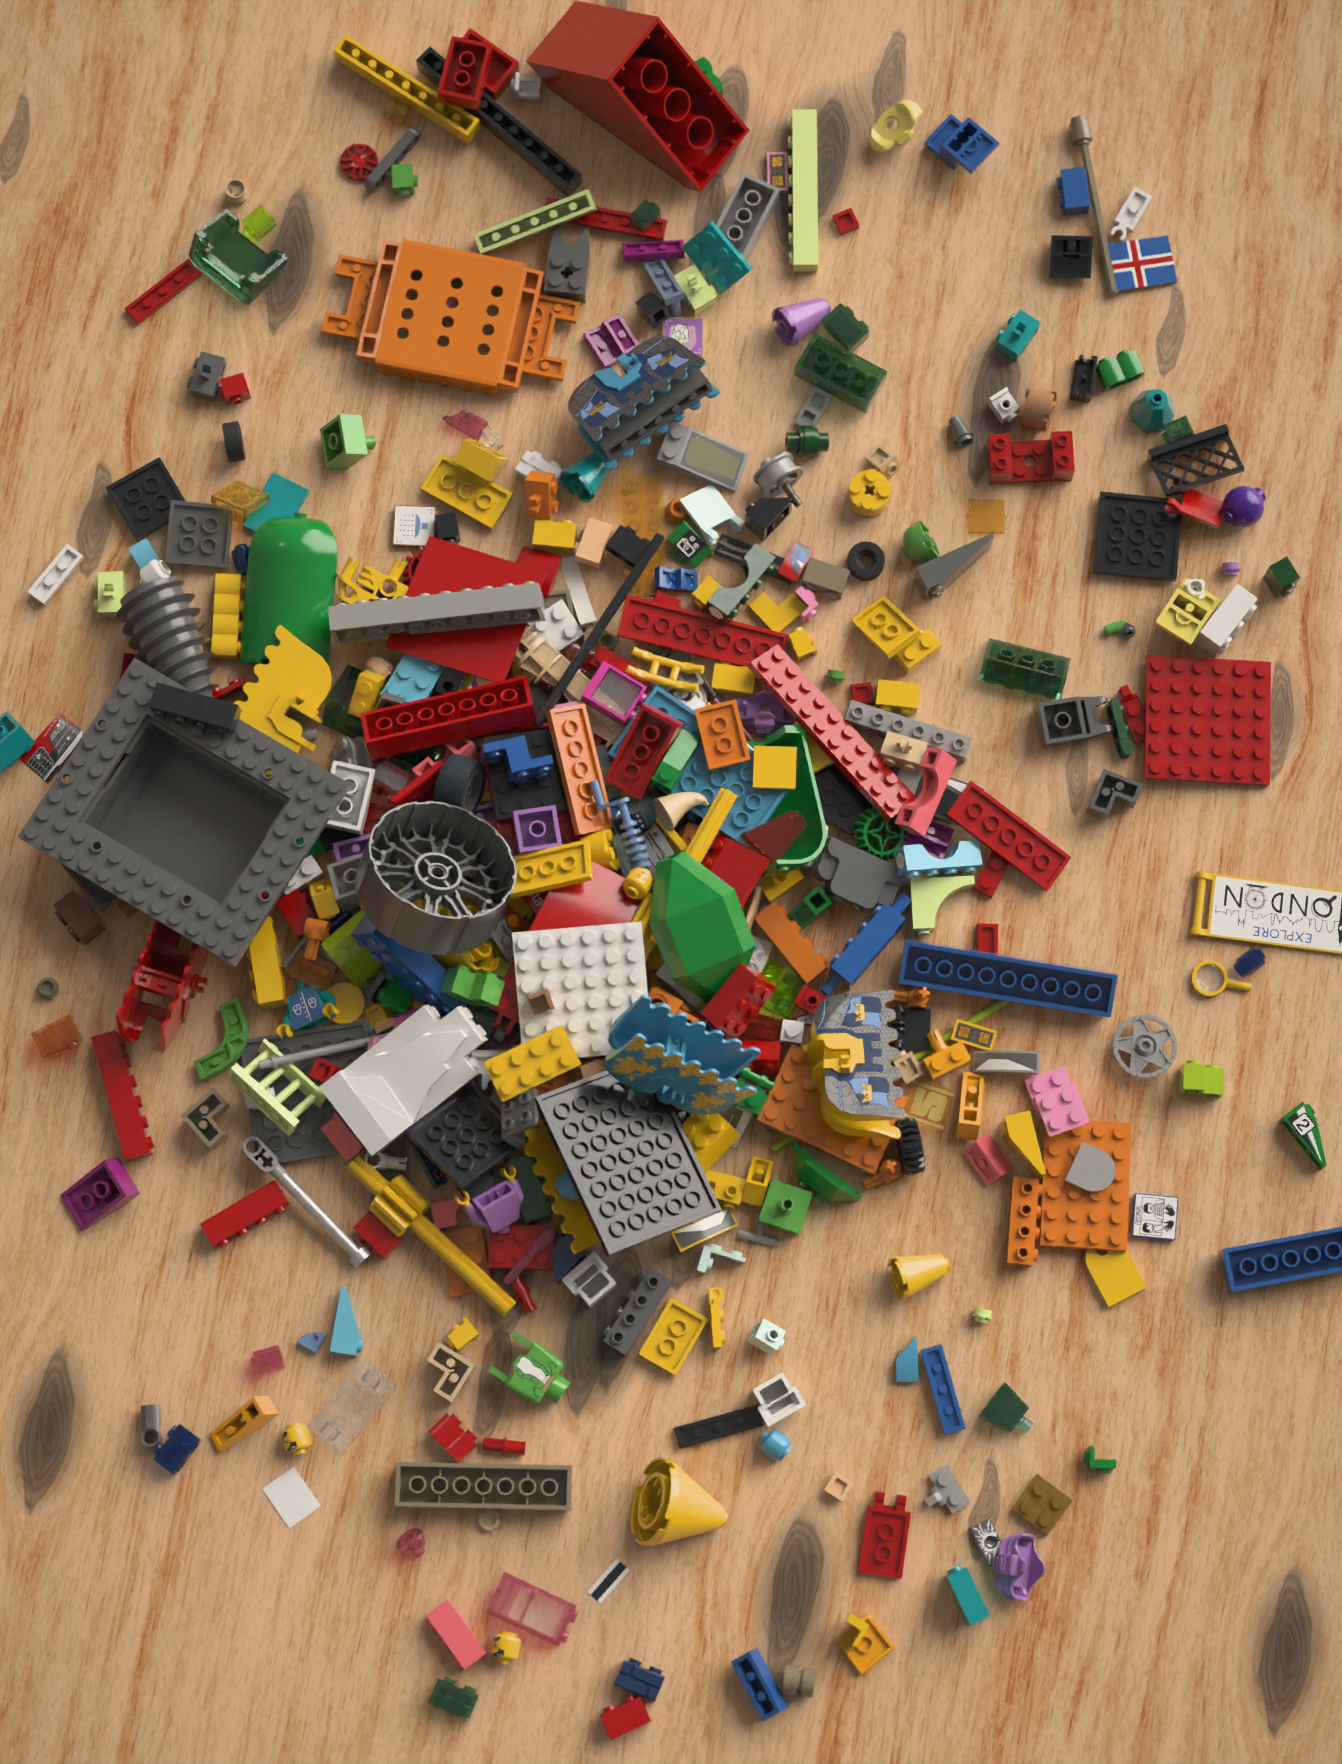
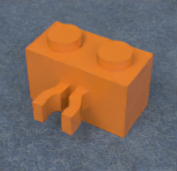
(541, 495)

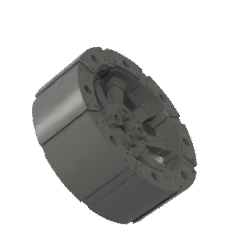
(453, 847)

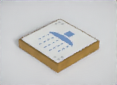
(413, 525)

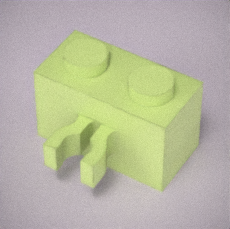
(697, 292)
(110, 588)

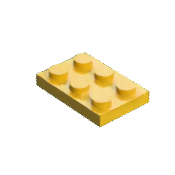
(886, 627)
(673, 1336)

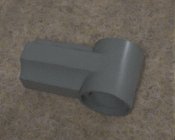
(150, 1424)

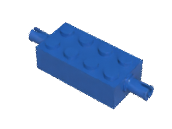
(867, 946)

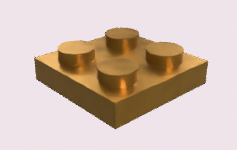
(1041, 1504)

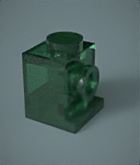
(1178, 427)

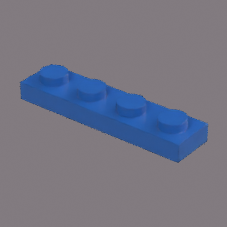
(942, 1389)

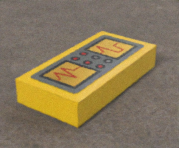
(973, 1035)

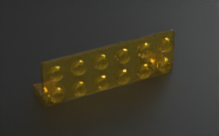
(645, 515)

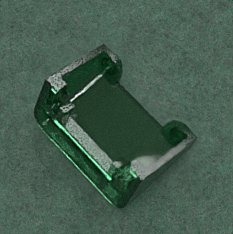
(233, 258)

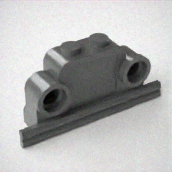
(856, 876)

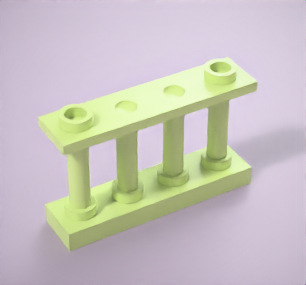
(271, 1105)

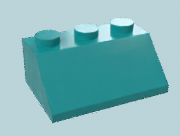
(13, 740)

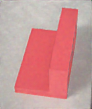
(342, 1138)
(988, 1159)

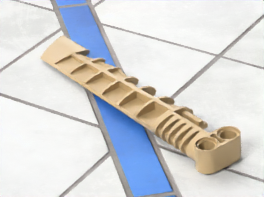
(549, 665)

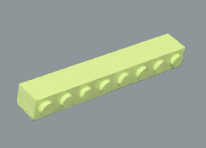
(804, 190)

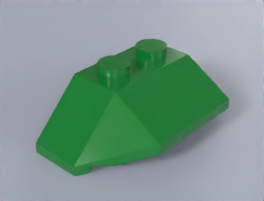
(820, 1179)

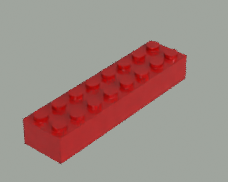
(448, 717)

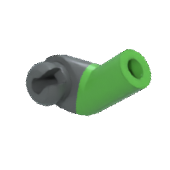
(1121, 627)

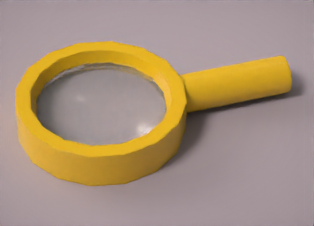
(1211, 978)

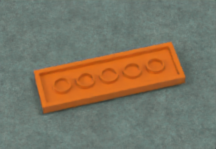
(578, 767)

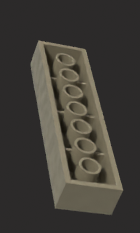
(483, 1486)

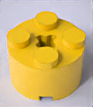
(873, 482)
(603, 849)

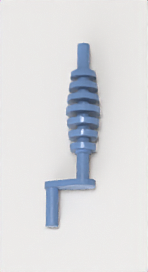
(627, 824)

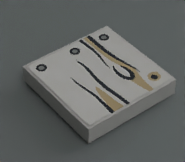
(657, 847)

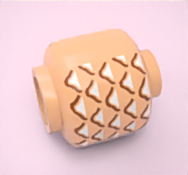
(380, 665)

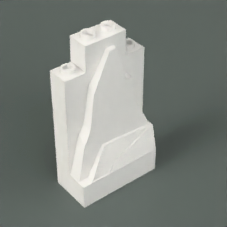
(406, 1075)

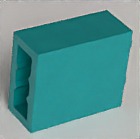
(966, 1595)

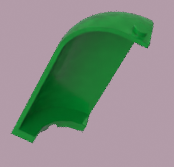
(289, 585)
(803, 800)

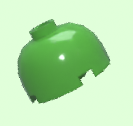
(919, 544)

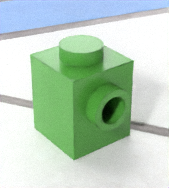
(404, 179)

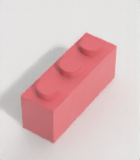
(455, 1635)

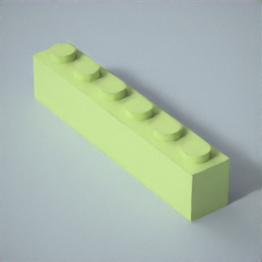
(535, 222)

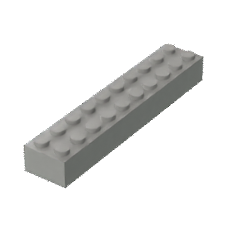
(437, 612)

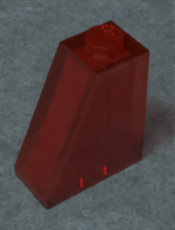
(775, 835)

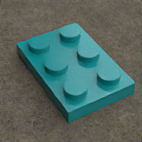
(716, 257)

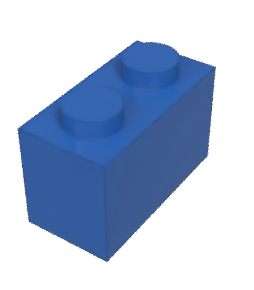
(1074, 191)

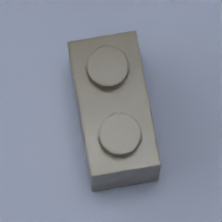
(825, 578)

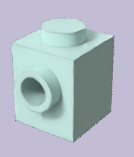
(766, 1336)

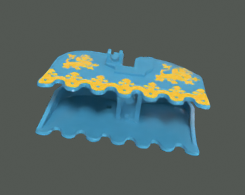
(677, 1059)

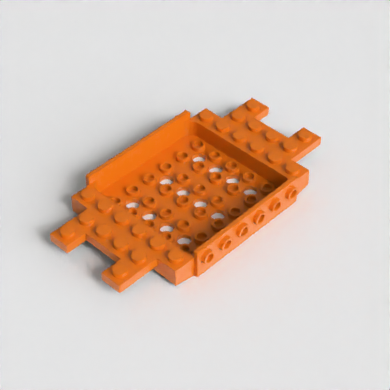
(520, 328)

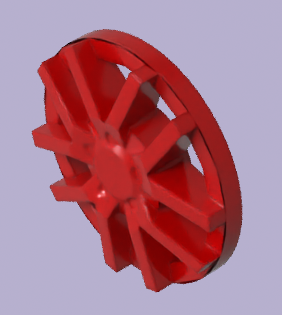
(358, 161)

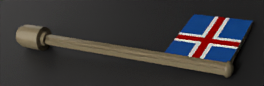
(1127, 263)

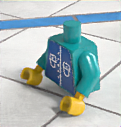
(307, 1009)

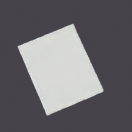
(291, 1497)

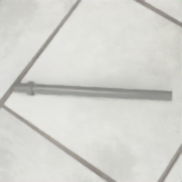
(275, 1061)

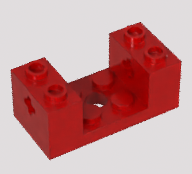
(1052, 459)

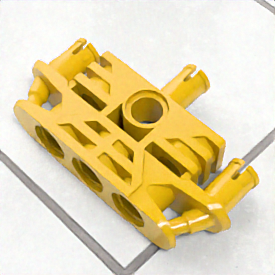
(371, 580)

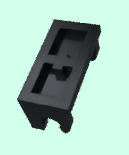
(1083, 379)

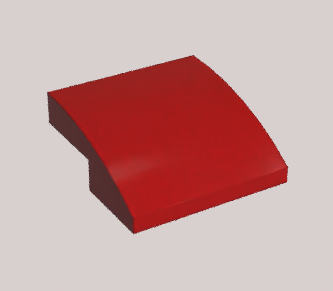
(541, 561)

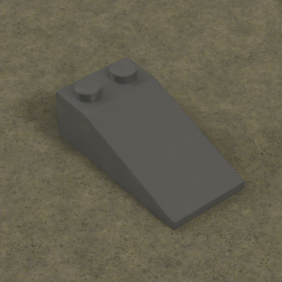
(942, 571)

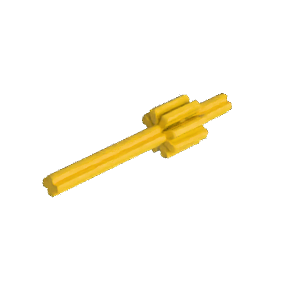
(697, 849)
(403, 1208)

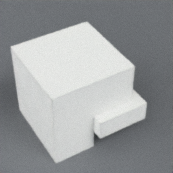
(590, 1280)
(777, 1399)

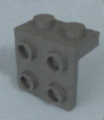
(518, 1116)

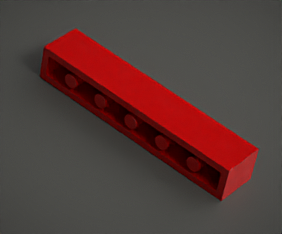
(122, 1095)

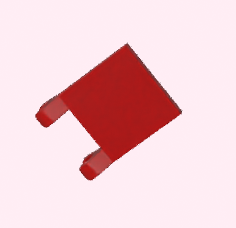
(1196, 506)

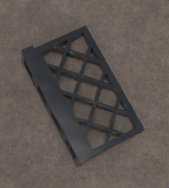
(1193, 444)

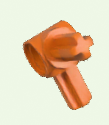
(315, 931)
(913, 996)
(889, 1171)

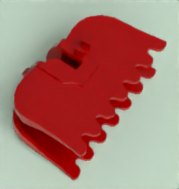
(164, 973)

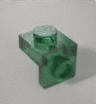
(645, 215)

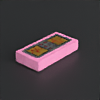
(777, 170)

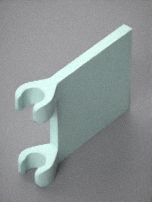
(710, 510)

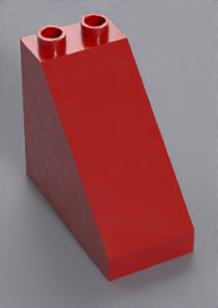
(641, 89)

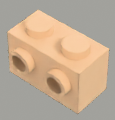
(593, 542)

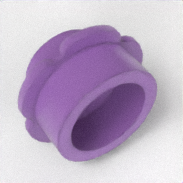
(1230, 569)

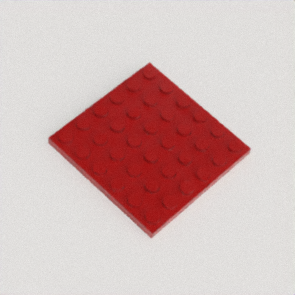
(1207, 720)

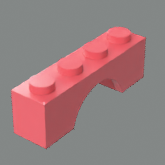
(936, 771)

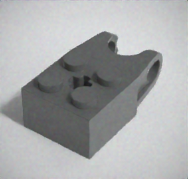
(568, 260)
(1077, 719)

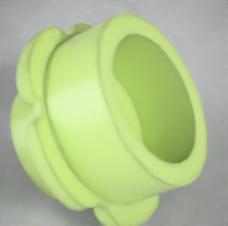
(982, 1315)

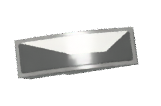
(1006, 1062)

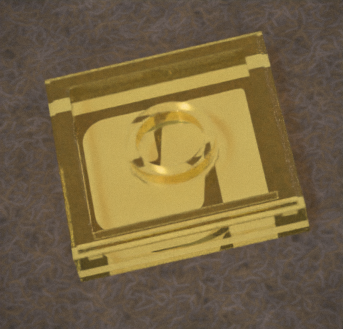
(929, 1104)

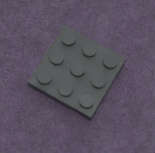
(199, 534)

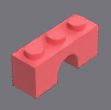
(461, 747)
(446, 1212)

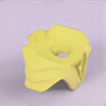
(906, 114)

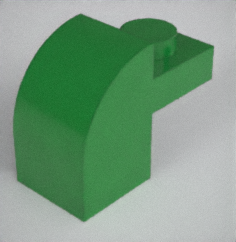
(812, 907)

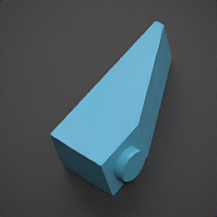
(346, 1332)

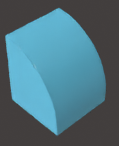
(143, 553)

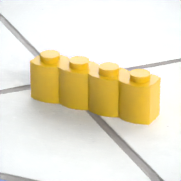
(227, 615)

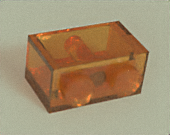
(57, 1037)

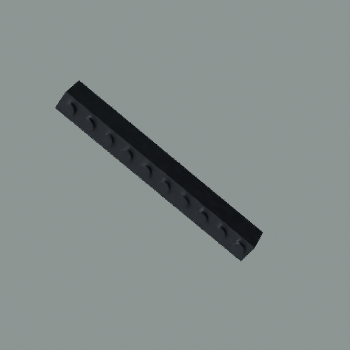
(510, 131)

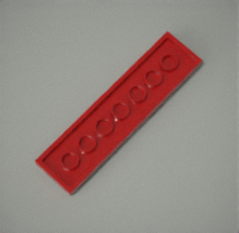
(695, 632)

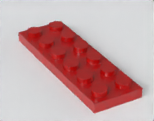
(1008, 836)

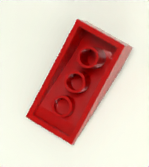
(643, 750)

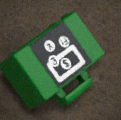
(689, 544)

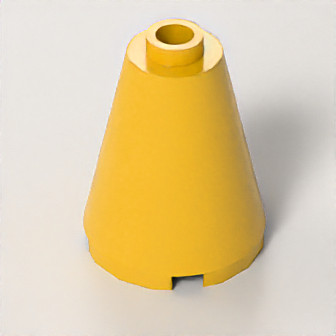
(916, 1272)

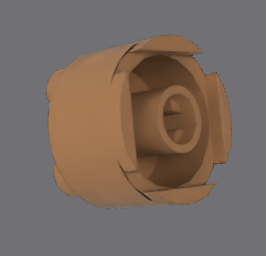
(1038, 408)

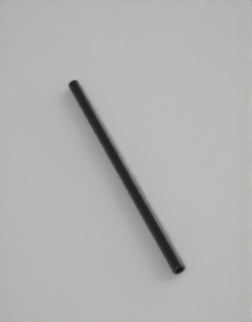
(599, 628)

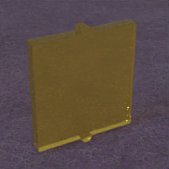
(986, 516)

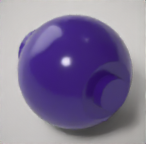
(1243, 506)

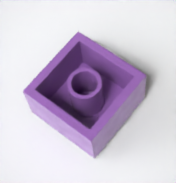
(536, 829)

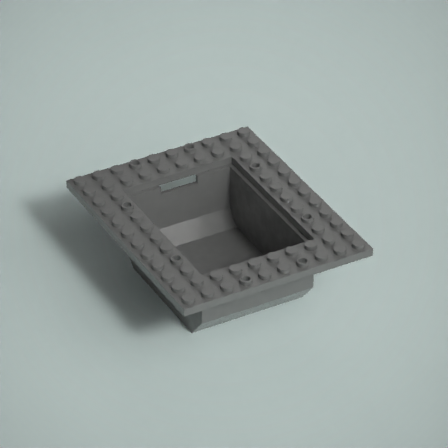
(184, 817)

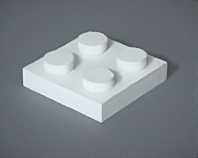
(559, 626)

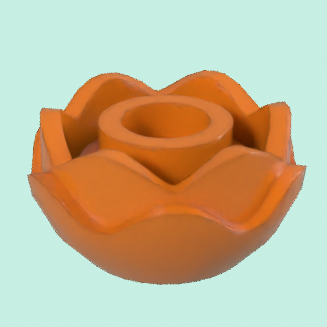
(673, 514)

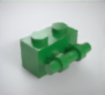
(756, 1102)

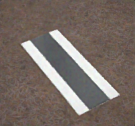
(608, 1581)

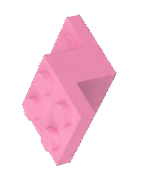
(1056, 1101)

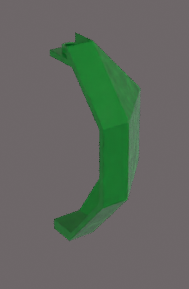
(698, 925)

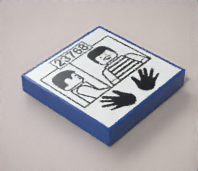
(1154, 1216)

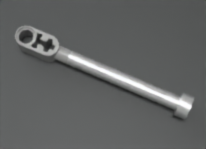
(357, 1254)

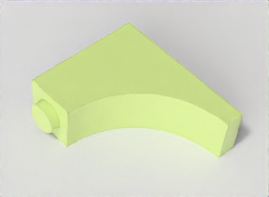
(927, 897)

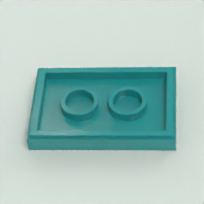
(285, 500)

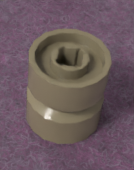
(798, 1681)

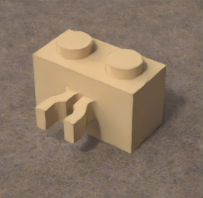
(903, 752)

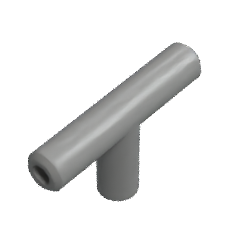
(759, 1236)

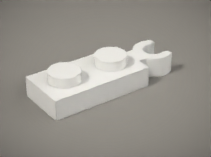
(1131, 212)

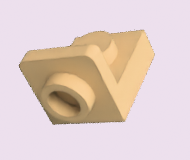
(883, 460)
(908, 1065)

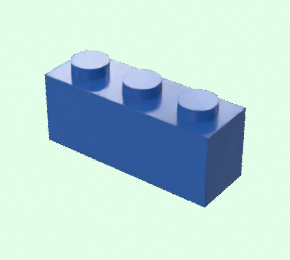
(759, 1684)

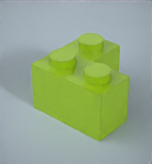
(1200, 1079)

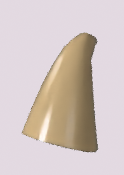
(672, 807)

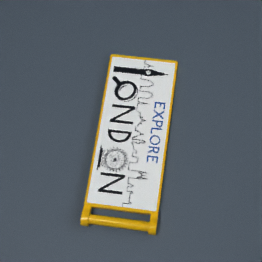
(1270, 913)

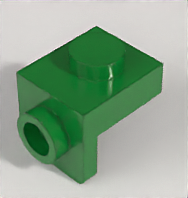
(1102, 1465)

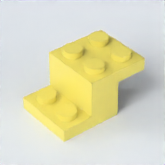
(1186, 615)

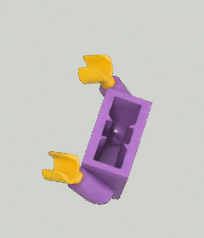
(496, 1206)

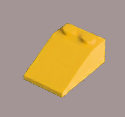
(1022, 1139)

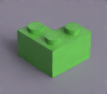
(471, 987)

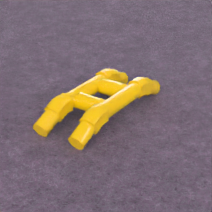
(670, 682)

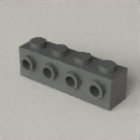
(637, 1312)

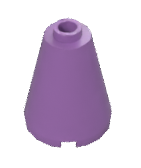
(799, 319)

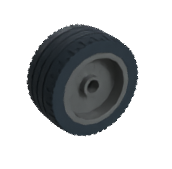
(461, 782)

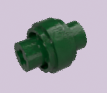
(806, 441)

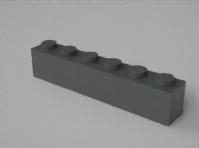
(654, 415)

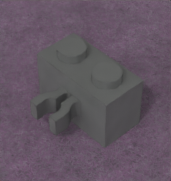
(207, 376)

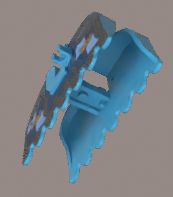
(644, 369)

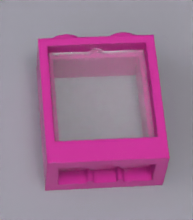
(614, 694)

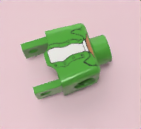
(535, 1374)

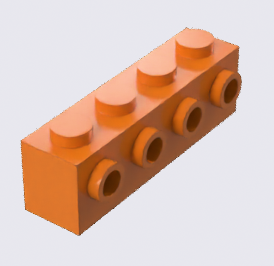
(791, 942)
(1022, 1221)

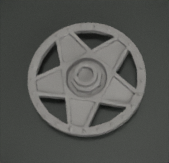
(1144, 1046)

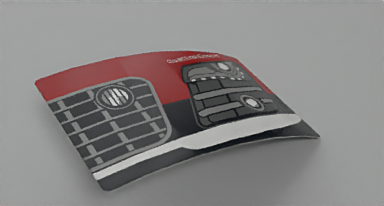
(53, 747)

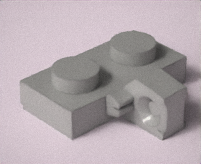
(946, 1490)

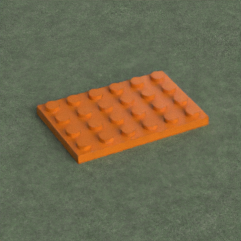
(796, 1112)
(1081, 1217)

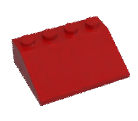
(735, 865)

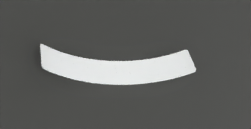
(577, 590)

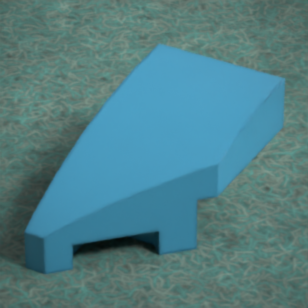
(907, 1363)

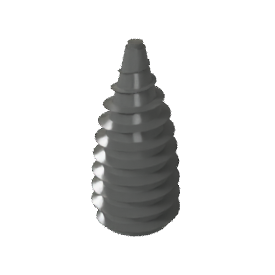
(166, 633)

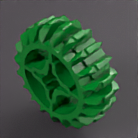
(878, 841)

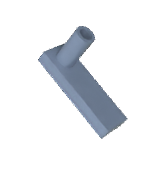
(665, 285)

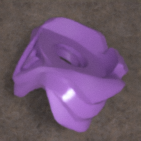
(762, 722)
(1017, 1566)

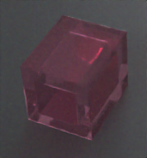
(267, 1360)

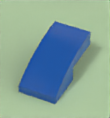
(675, 580)

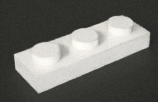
(55, 574)

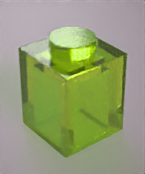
(258, 223)

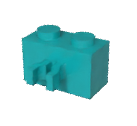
(1017, 335)

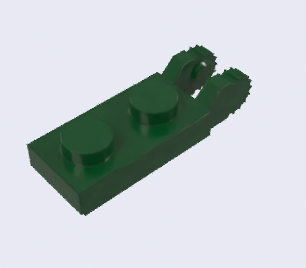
(1121, 731)

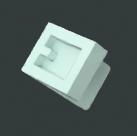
(706, 1261)

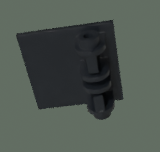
(912, 1028)

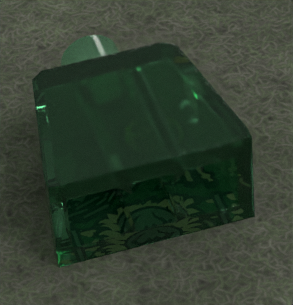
(1006, 1411)

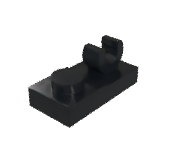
(375, 985)

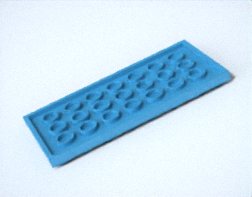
(751, 805)

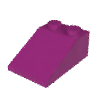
(100, 1193)

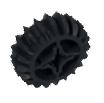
(910, 1146)

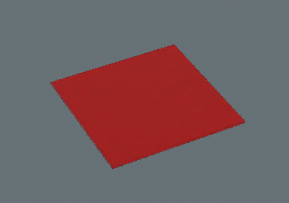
(474, 651)

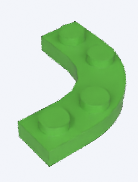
(232, 1046)

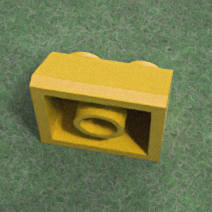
(480, 460)

